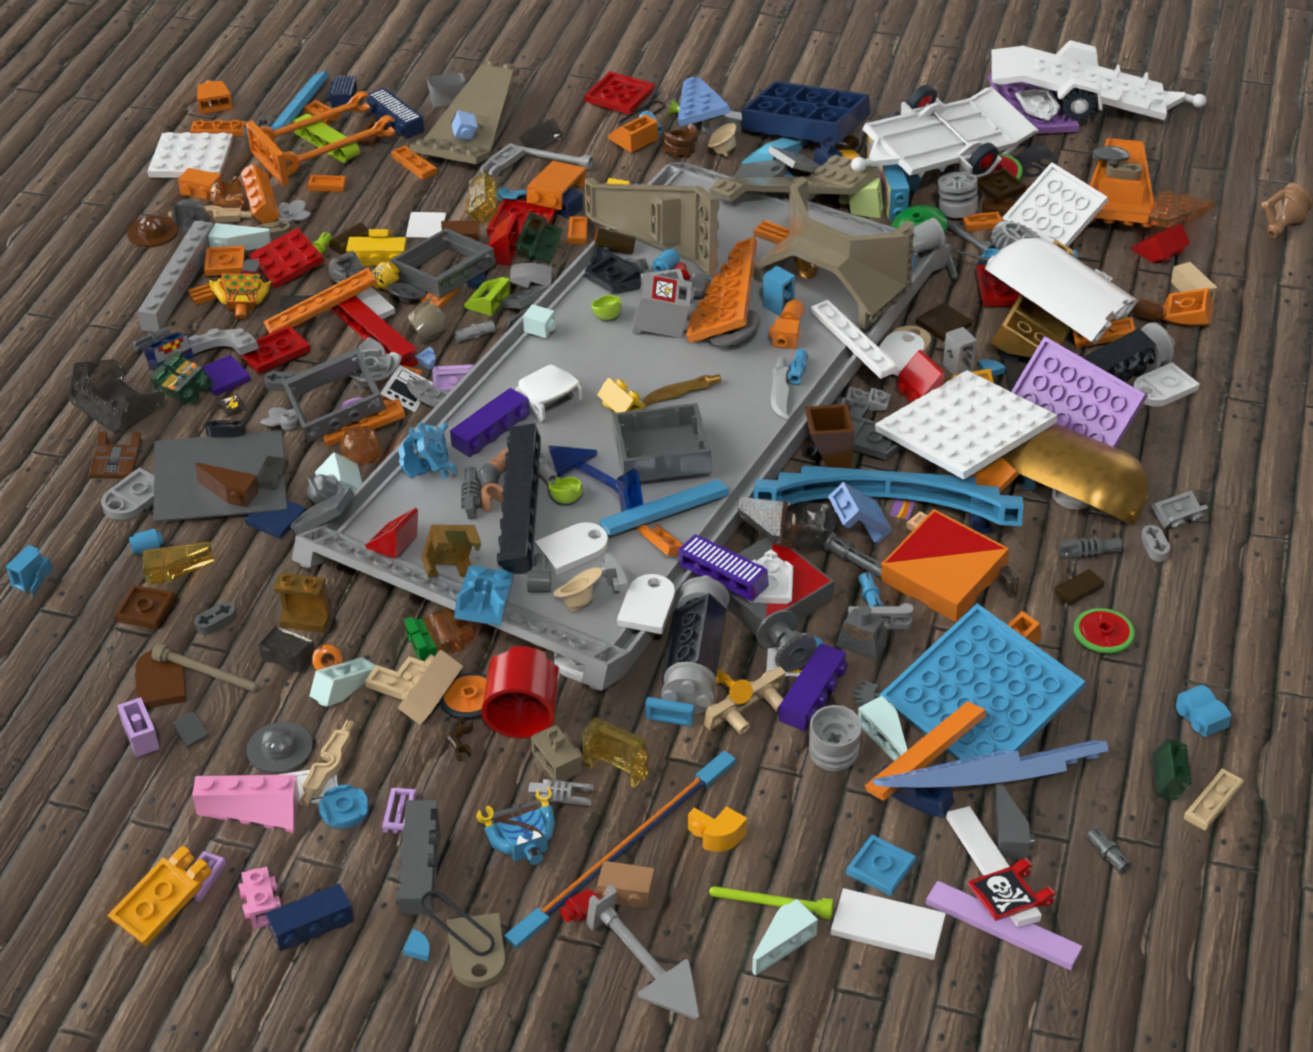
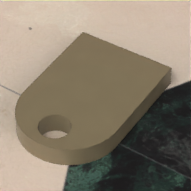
(465, 962)

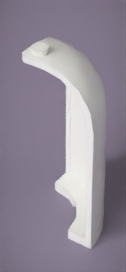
(1062, 285)

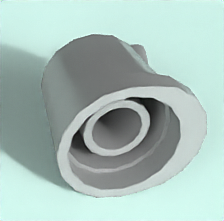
(928, 236)

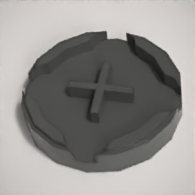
(187, 212)

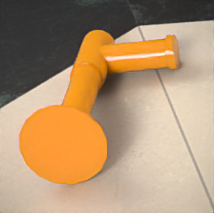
(740, 691)

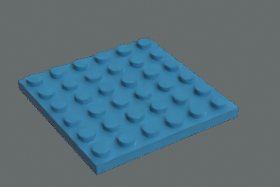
(991, 668)

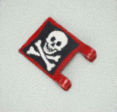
(1007, 893)

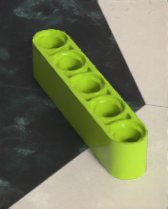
(321, 135)

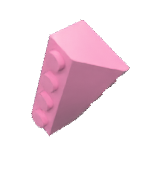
(249, 798)

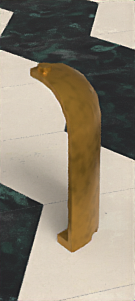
(1084, 470)

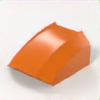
(1189, 308)

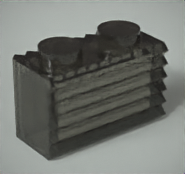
(286, 649)

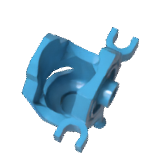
(431, 444)

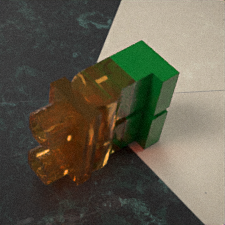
(437, 632)

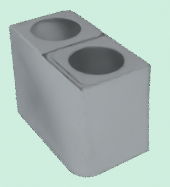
(445, 88)

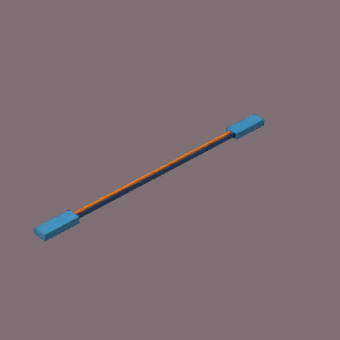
(539, 918)

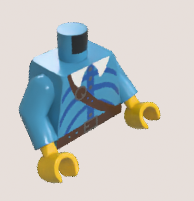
(522, 832)

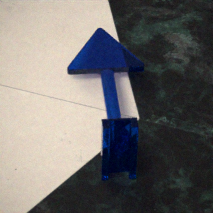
(626, 485)

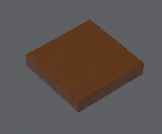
(144, 607)

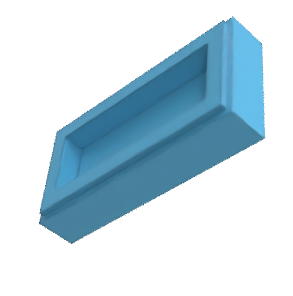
(669, 711)

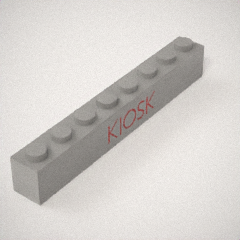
(175, 278)

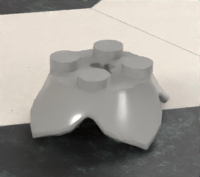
(378, 362)

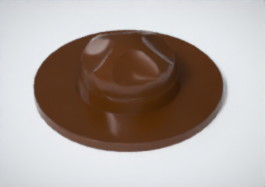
(152, 231)

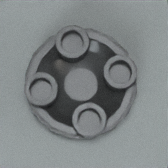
(1111, 153)

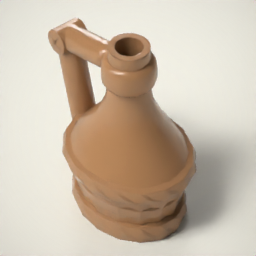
(1290, 208)

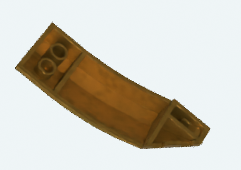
(1028, 324)

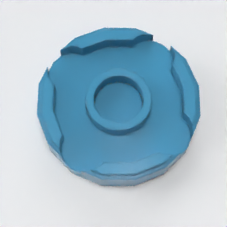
(343, 806)

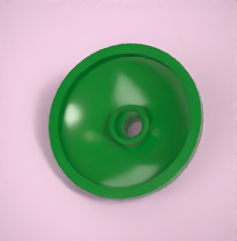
(919, 214)

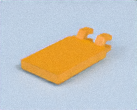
(160, 895)

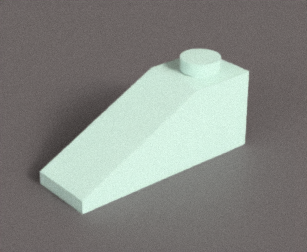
(237, 235)
(339, 681)
(882, 724)
(788, 931)

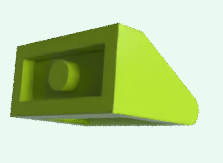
(488, 305)

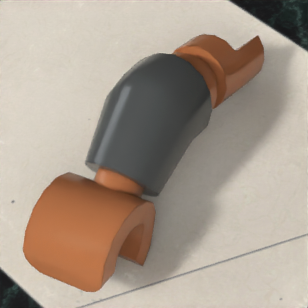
(488, 479)

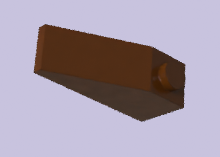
(228, 484)

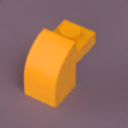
(718, 833)

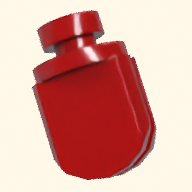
(577, 906)

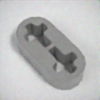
(1150, 544)

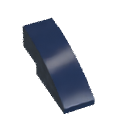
(930, 800)

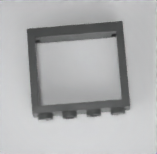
(479, 260)
(326, 373)

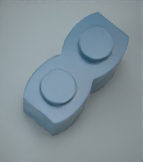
(1203, 710)

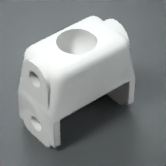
(548, 387)

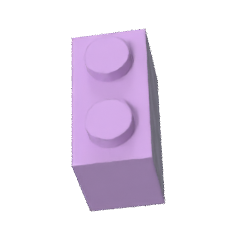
(138, 727)

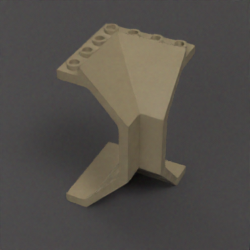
(870, 266)

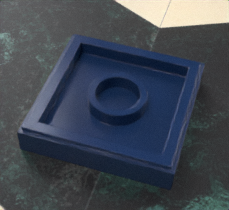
(275, 522)

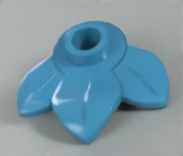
(505, 193)

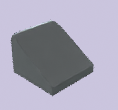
(189, 729)

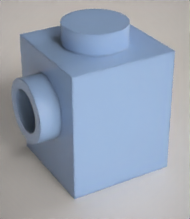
(464, 125)

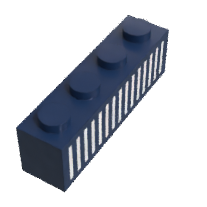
(407, 121)

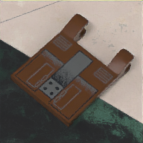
(114, 460)

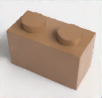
(632, 883)

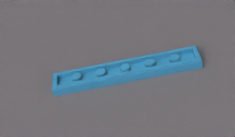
(300, 100)
(664, 507)

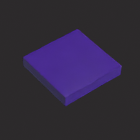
(226, 375)

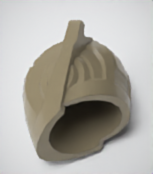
(428, 320)

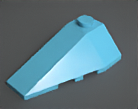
(787, 143)

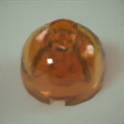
(360, 445)

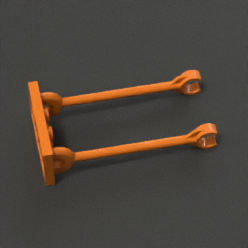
(274, 160)

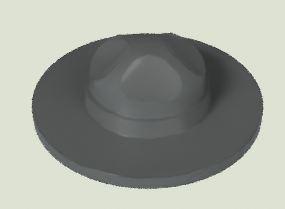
(735, 337)
(279, 747)

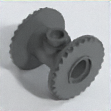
(780, 631)

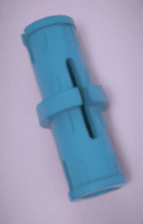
(798, 366)
(870, 590)

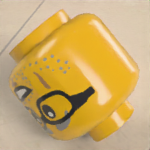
(385, 274)

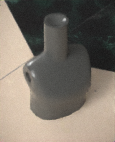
(699, 284)

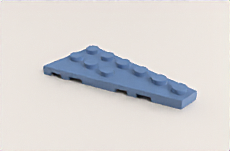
(699, 102)

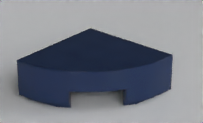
(980, 524)

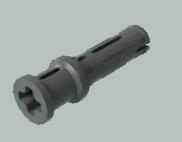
(847, 552)

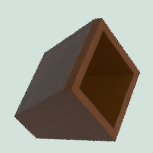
(832, 433)

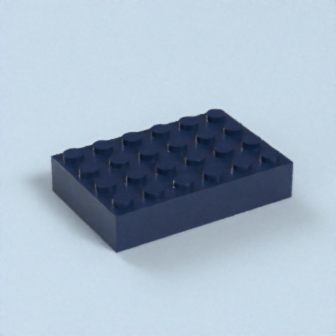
(805, 112)

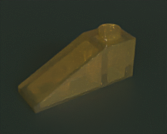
(170, 563)

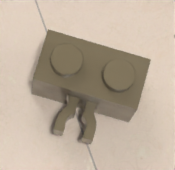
(557, 753)

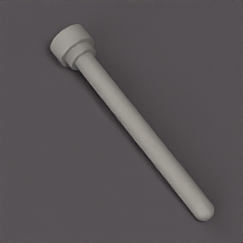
(583, 161)

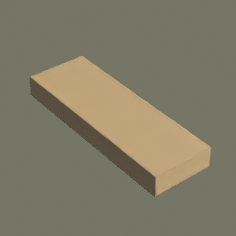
(1213, 799)

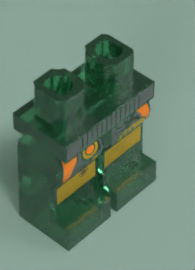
(180, 378)

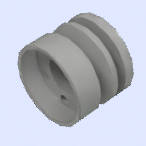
(958, 194)
(834, 738)

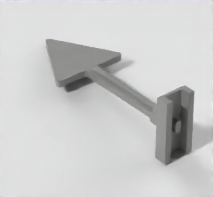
(671, 989)

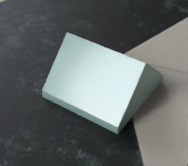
(344, 469)

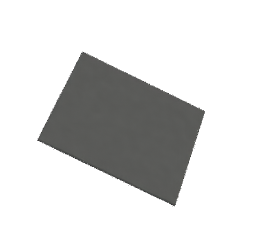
(183, 497)

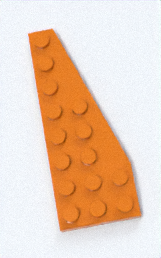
(726, 296)

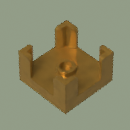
(449, 547)

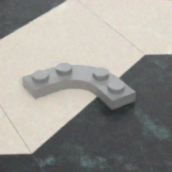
(236, 338)

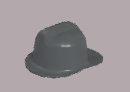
(323, 487)

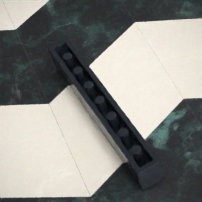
(520, 499)

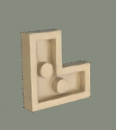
(394, 682)

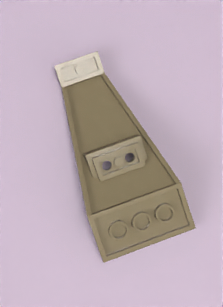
(485, 98)
(831, 178)

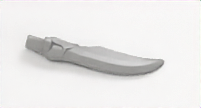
(780, 390)

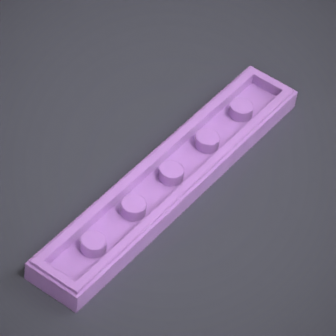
(1028, 937)

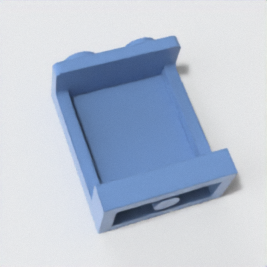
(854, 506)

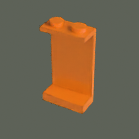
(553, 182)

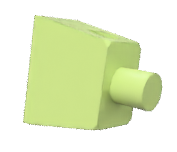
(866, 201)

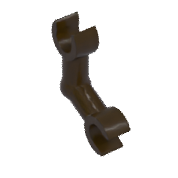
(453, 738)

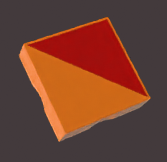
(944, 565)

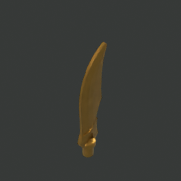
(679, 389)

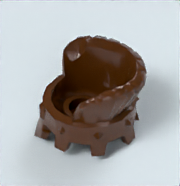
(680, 142)

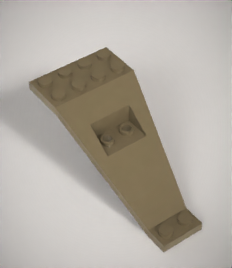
(661, 216)

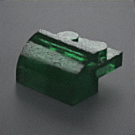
(538, 238)

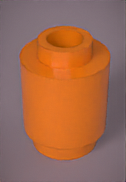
(793, 310)

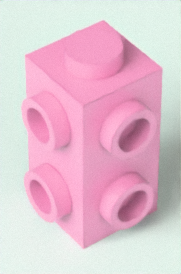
(259, 891)

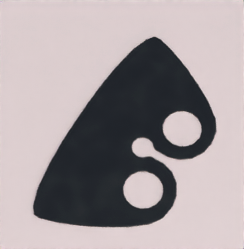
(1034, 154)

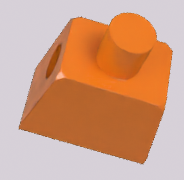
(213, 97)

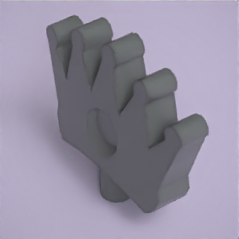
(865, 693)

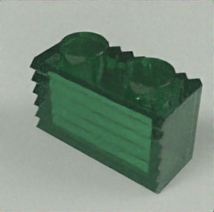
(1172, 769)

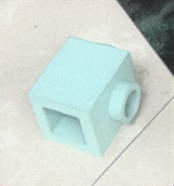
(539, 321)

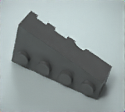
(418, 856)

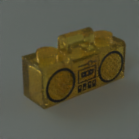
(483, 197)

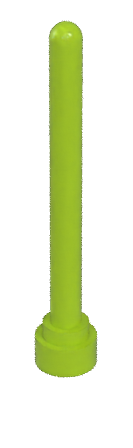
(822, 907)

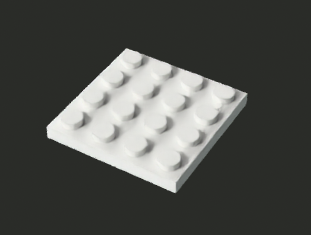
(188, 150)
(1057, 206)

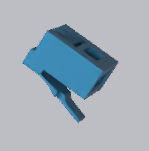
(28, 570)

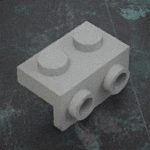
(1178, 509)

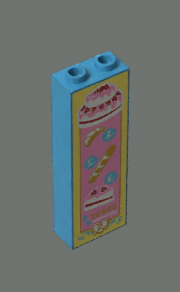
(894, 186)

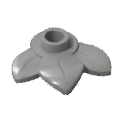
(293, 211)
(280, 416)

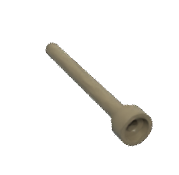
(162, 652)

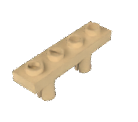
(729, 711)

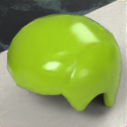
(607, 307)
(566, 490)

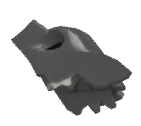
(344, 266)

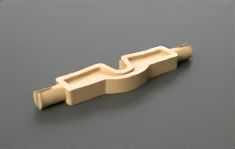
(224, 214)
(322, 772)

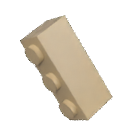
(429, 686)

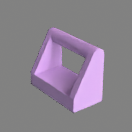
(448, 376)

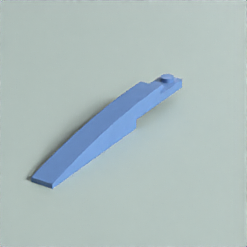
(995, 767)

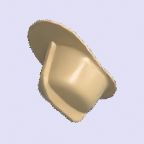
(723, 139)
(579, 590)

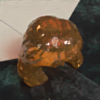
(227, 194)

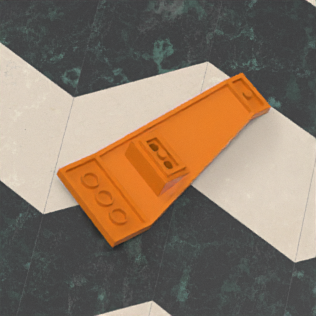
(1128, 199)

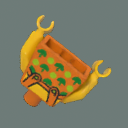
(240, 292)

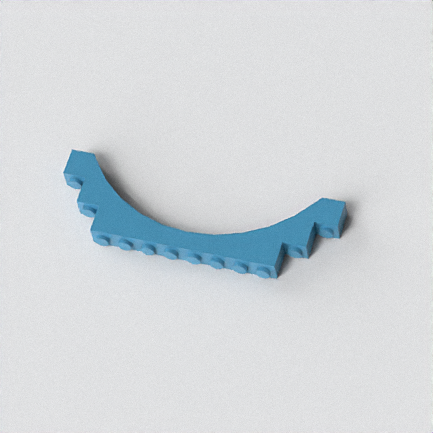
(939, 489)

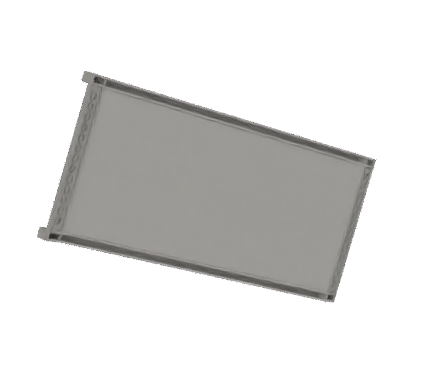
(736, 415)

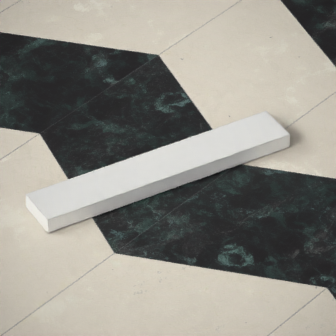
(854, 339)
(984, 853)

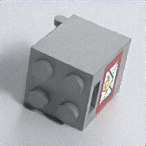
(663, 305)

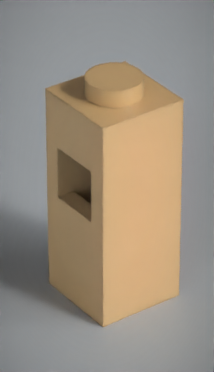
(1188, 277)

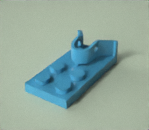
(483, 595)

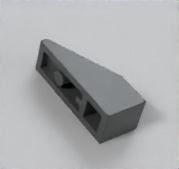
(1010, 826)

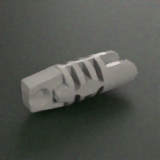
(562, 791)

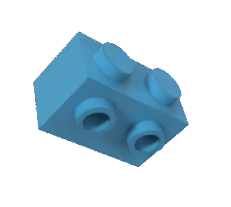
(778, 289)

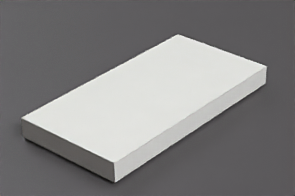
(888, 924)

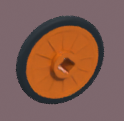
(464, 696)

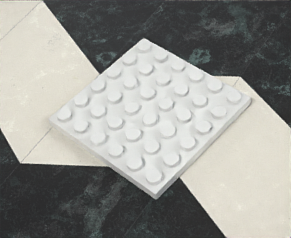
(966, 424)

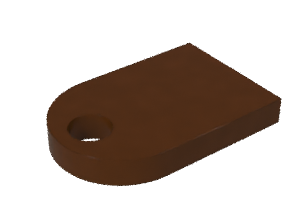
(159, 682)

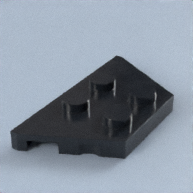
(613, 272)

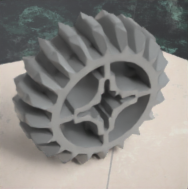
(1010, 232)

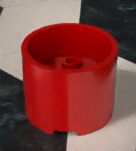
(520, 692)

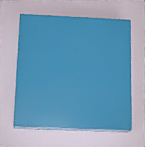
(881, 865)

